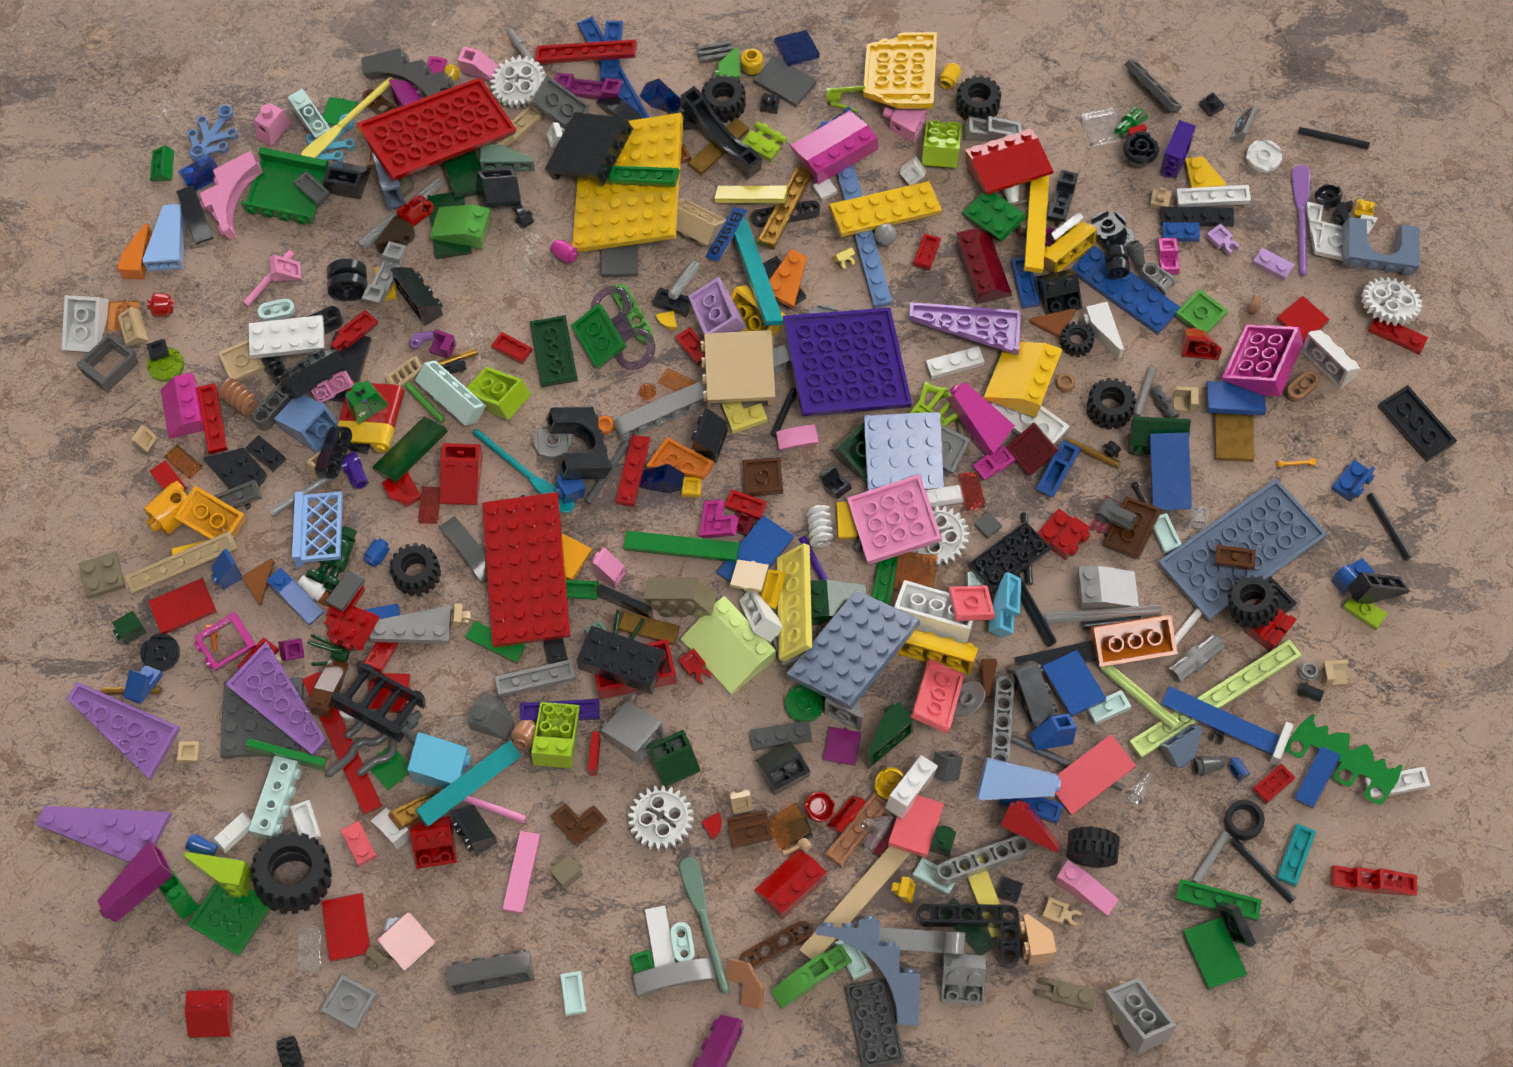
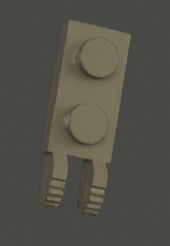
(1068, 994)

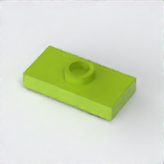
(1367, 613)

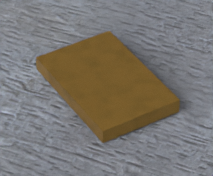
(1234, 437)

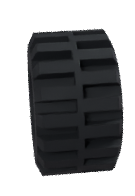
(727, 87)
(981, 88)
(1111, 416)
(415, 555)
(1250, 589)
(1093, 847)

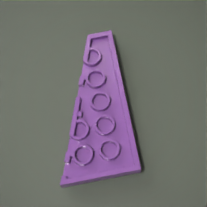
(984, 325)
(270, 692)
(131, 730)
(106, 830)

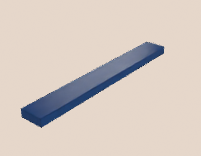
(592, 33)

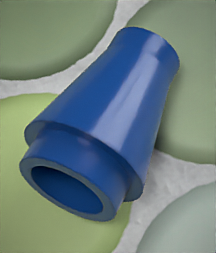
(200, 845)

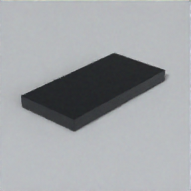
(355, 359)
(1417, 423)

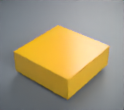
(691, 487)

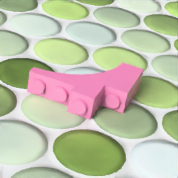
(230, 183)

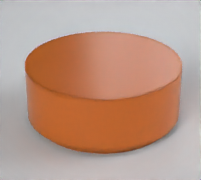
(606, 424)

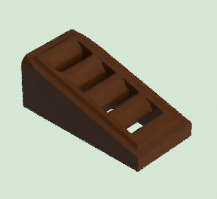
(987, 672)

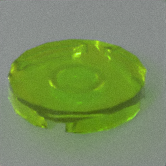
(166, 368)

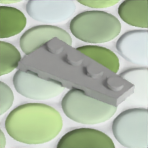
(416, 627)

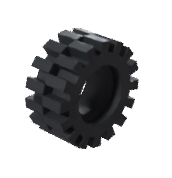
(1077, 329)
(289, 1052)

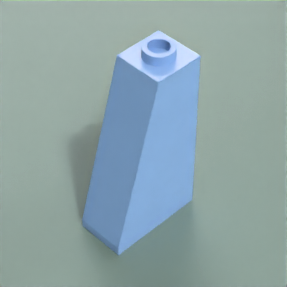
(167, 240)
(1011, 781)

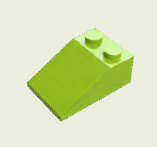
(499, 392)
(228, 874)

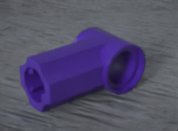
(353, 468)

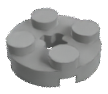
(550, 451)

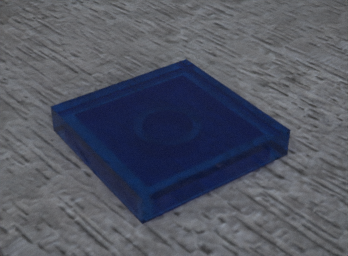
(796, 47)

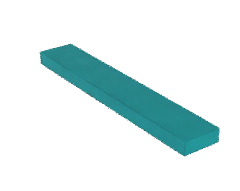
(467, 783)

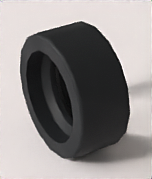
(1254, 809)

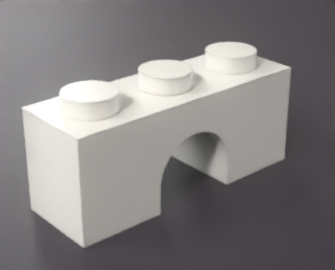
(913, 782)

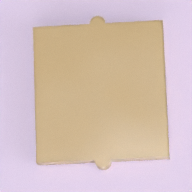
(749, 575)

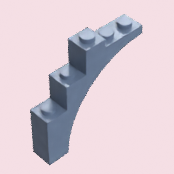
(903, 984)

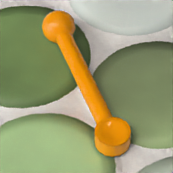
(1312, 461)

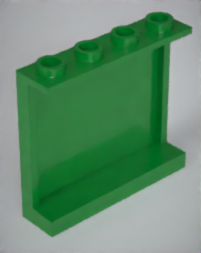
(274, 191)

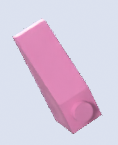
(1086, 888)

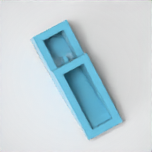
(1006, 605)

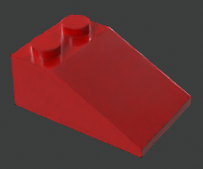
(1026, 822)

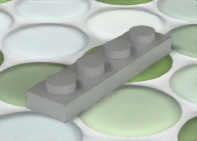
(535, 678)

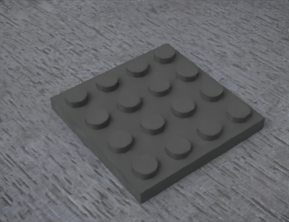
(244, 722)

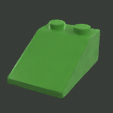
(462, 225)

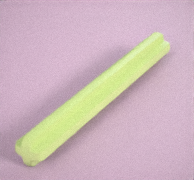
(1142, 697)

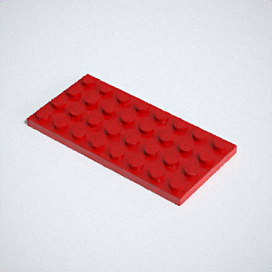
(435, 128)
(526, 570)

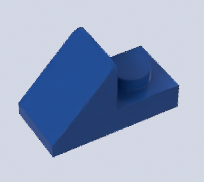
(141, 683)

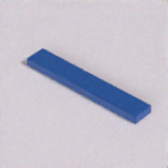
(1220, 720)

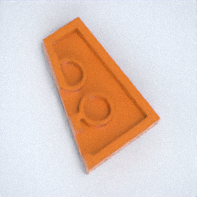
(788, 277)

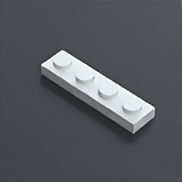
(1213, 196)

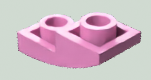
(329, 388)
(797, 436)

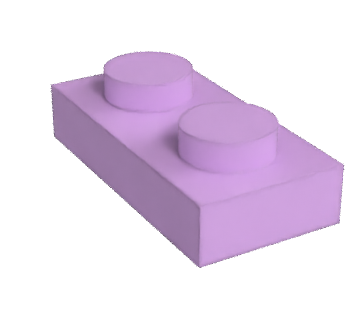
(1273, 264)

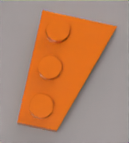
(681, 458)

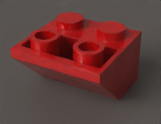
(434, 843)

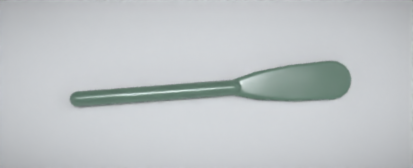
(695, 889)

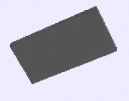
(874, 1023)

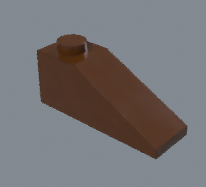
(329, 682)

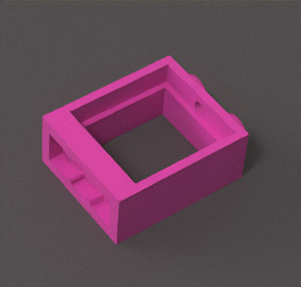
(232, 618)

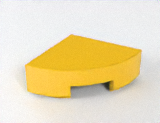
(667, 320)

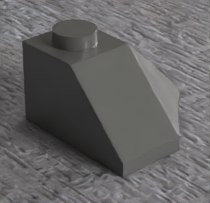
(491, 717)

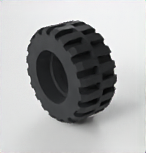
(286, 849)

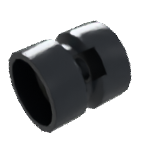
(1117, 261)

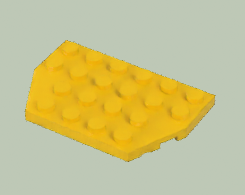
(902, 70)

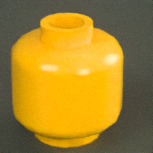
(751, 61)

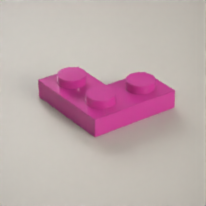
(714, 523)

